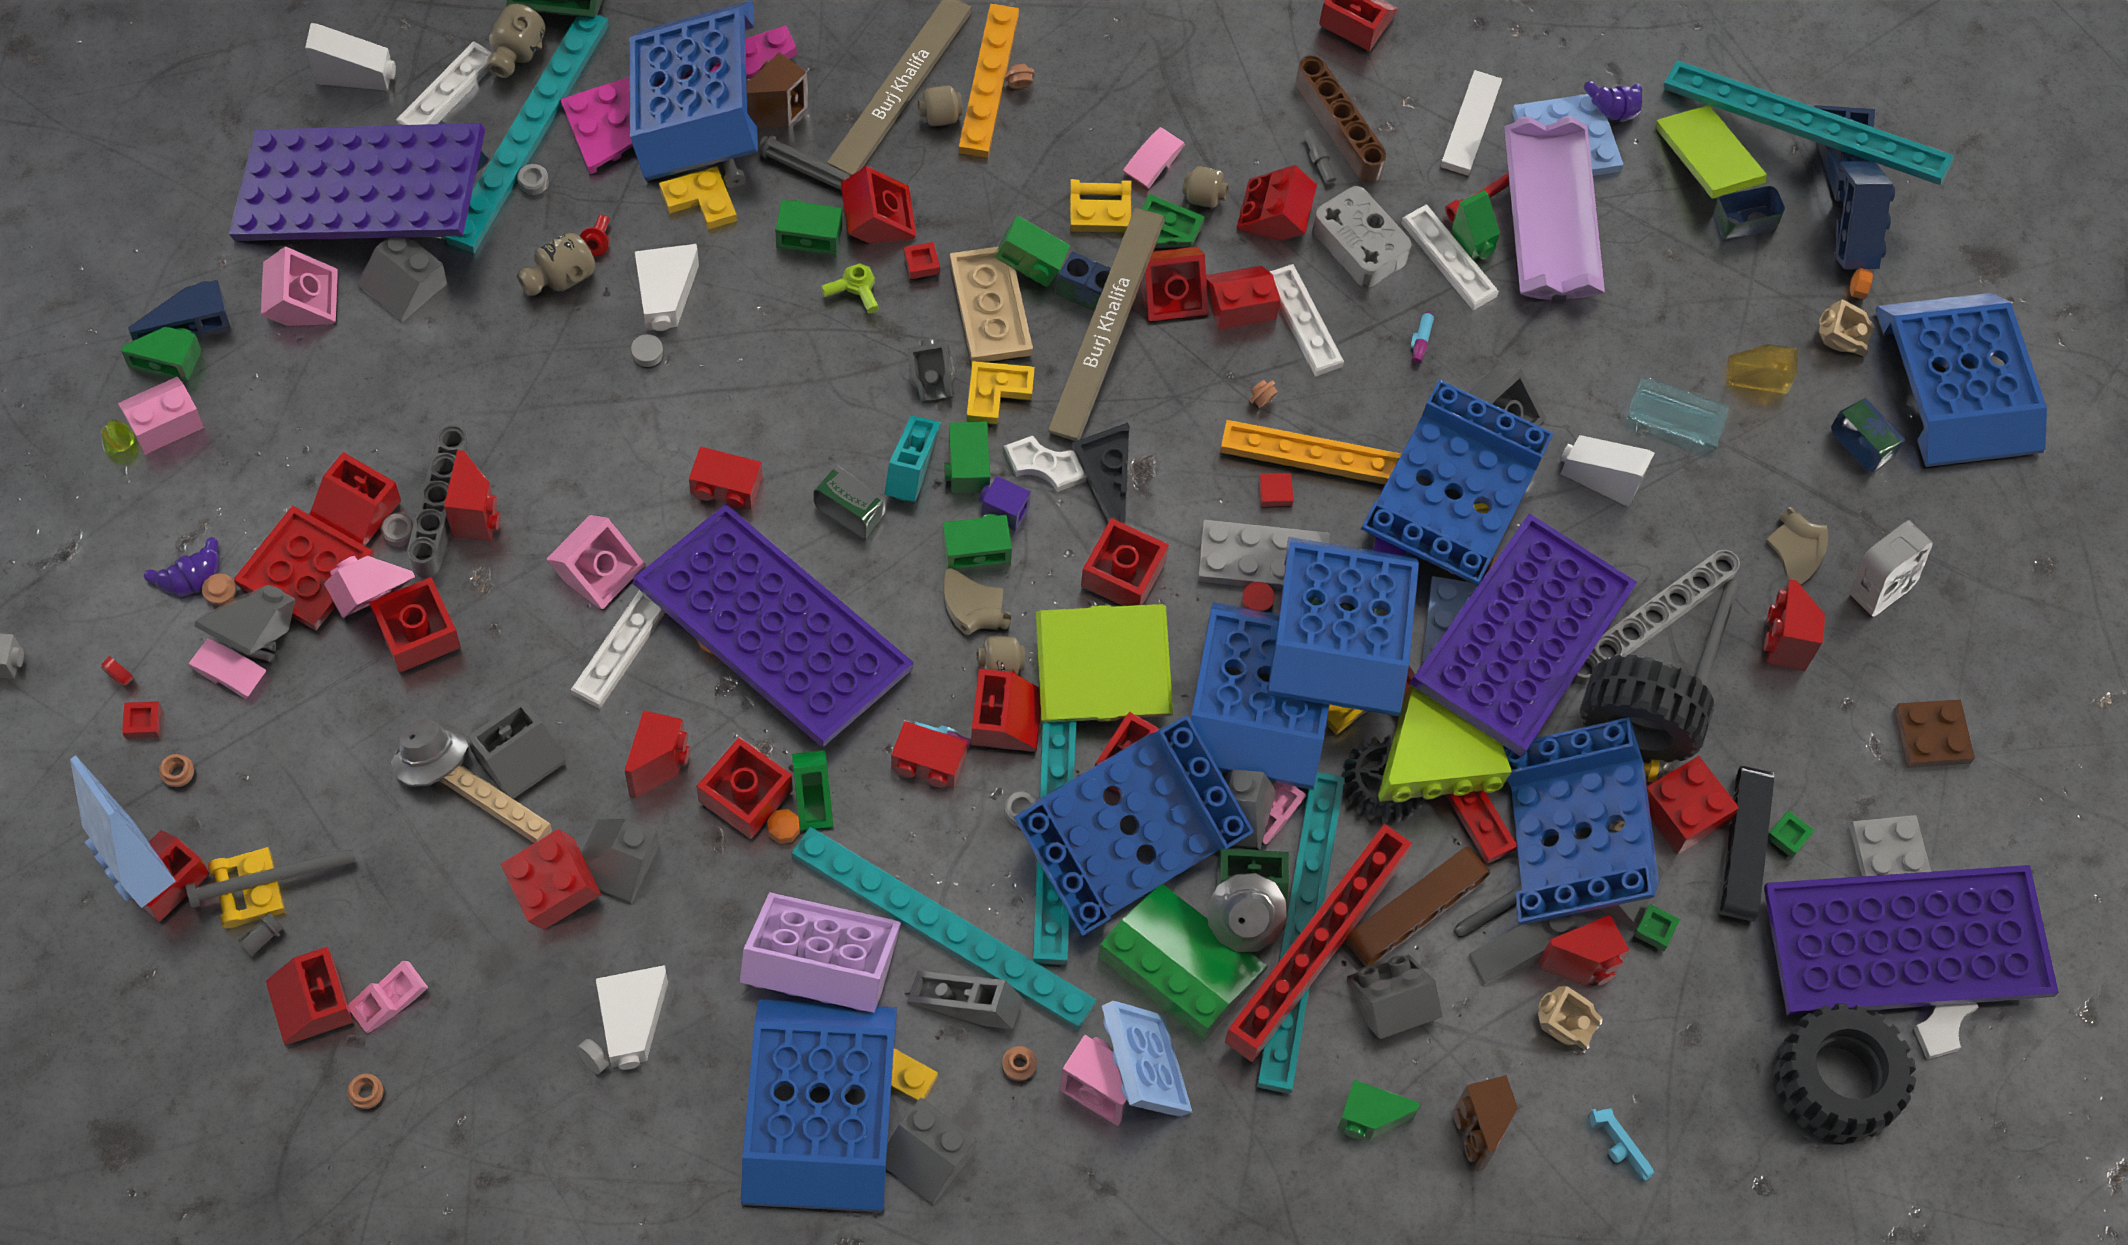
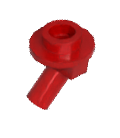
(595, 236)

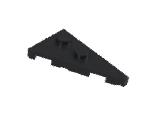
(1105, 465)

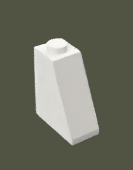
(347, 60)
(665, 283)
(1606, 467)
(630, 1013)

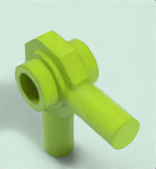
(857, 280)

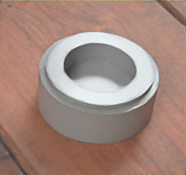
(533, 179)
(647, 350)
(397, 530)
(1016, 803)
(592, 1056)

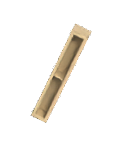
(497, 804)

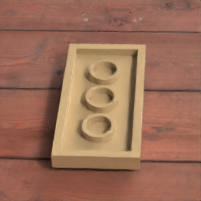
(990, 306)

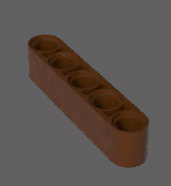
(1340, 118)
(1417, 906)

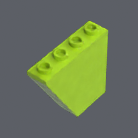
(1439, 754)

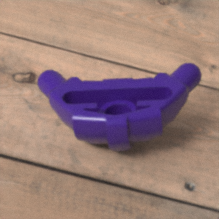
(1618, 102)
(188, 572)

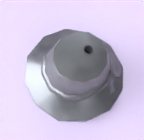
(428, 753)
(1257, 902)

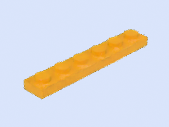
(988, 81)
(1308, 452)

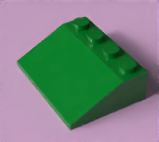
(1179, 962)

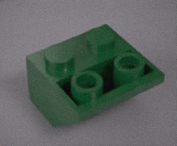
(1269, 864)

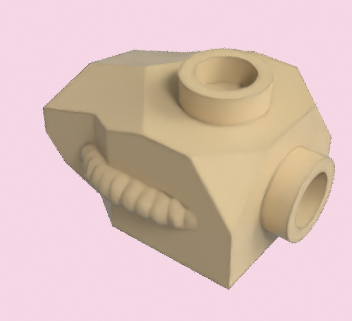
(1846, 328)
(1568, 1017)

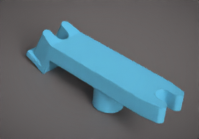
(1624, 1145)

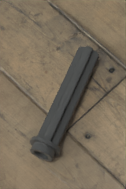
(771, 148)

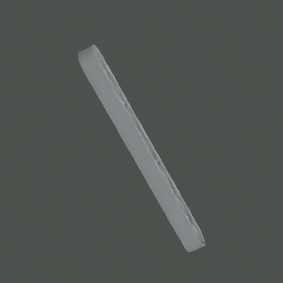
(1668, 610)

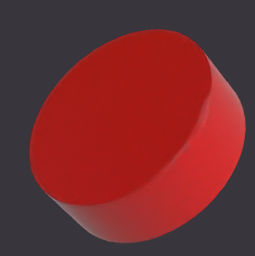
(1258, 597)
(116, 671)

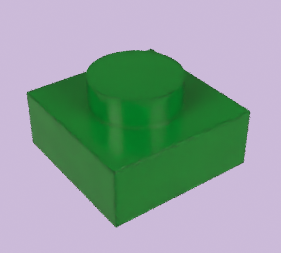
(1790, 834)
(1657, 927)

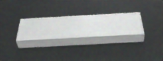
(448, 87)
(1471, 123)
(1449, 257)
(1306, 322)
(618, 651)

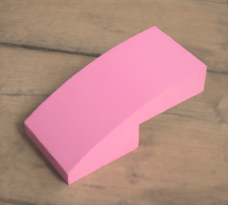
(1153, 157)
(227, 667)
(1285, 804)
(388, 997)

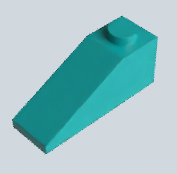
(911, 458)

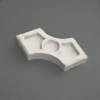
(1031, 458)
(1941, 1030)

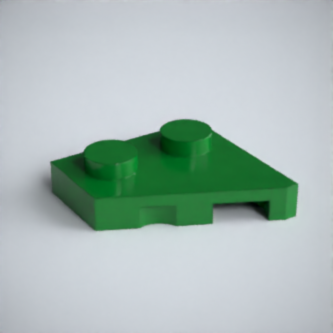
(1180, 224)

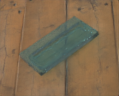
(1678, 412)

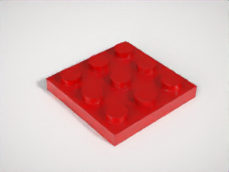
(299, 562)

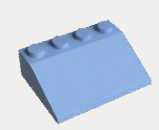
(118, 841)

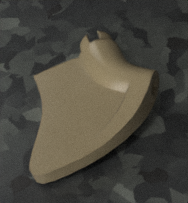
(1799, 545)
(973, 604)

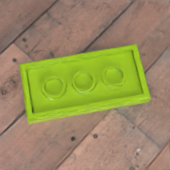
(1711, 151)

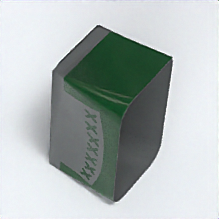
(850, 501)

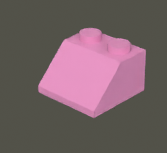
(298, 289)
(161, 415)
(596, 560)
(362, 581)
(1094, 1079)

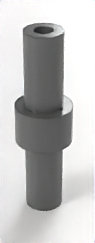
(1319, 156)

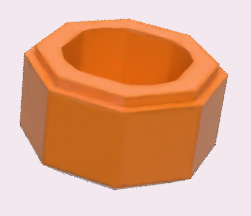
(1861, 283)
(783, 826)

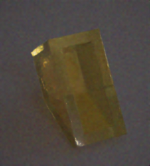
(1764, 368)

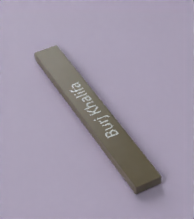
(900, 86)
(1106, 324)

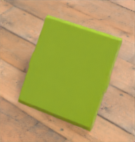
(1104, 663)

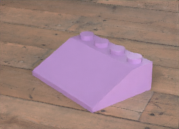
(819, 952)

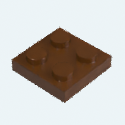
(1934, 733)

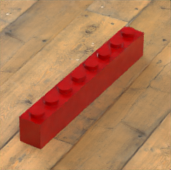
(1317, 943)

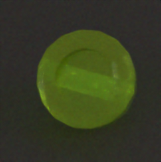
(116, 437)

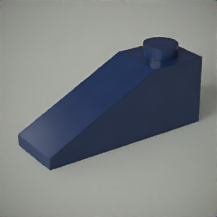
(194, 308)

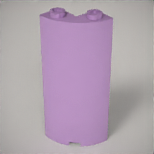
(1554, 208)

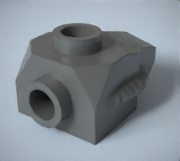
(932, 369)

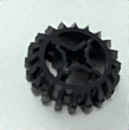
(1359, 780)

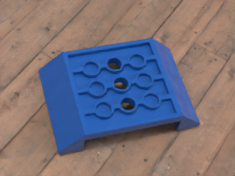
(698, 117)
(1966, 410)
(1463, 448)
(1338, 653)
(1238, 717)
(1575, 784)
(1179, 812)
(809, 1150)

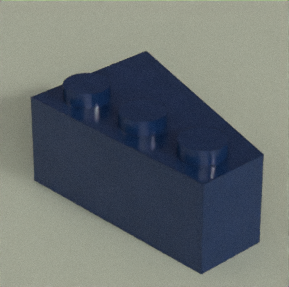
(1831, 156)
(1864, 215)

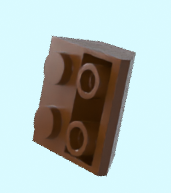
(777, 93)
(1484, 1116)

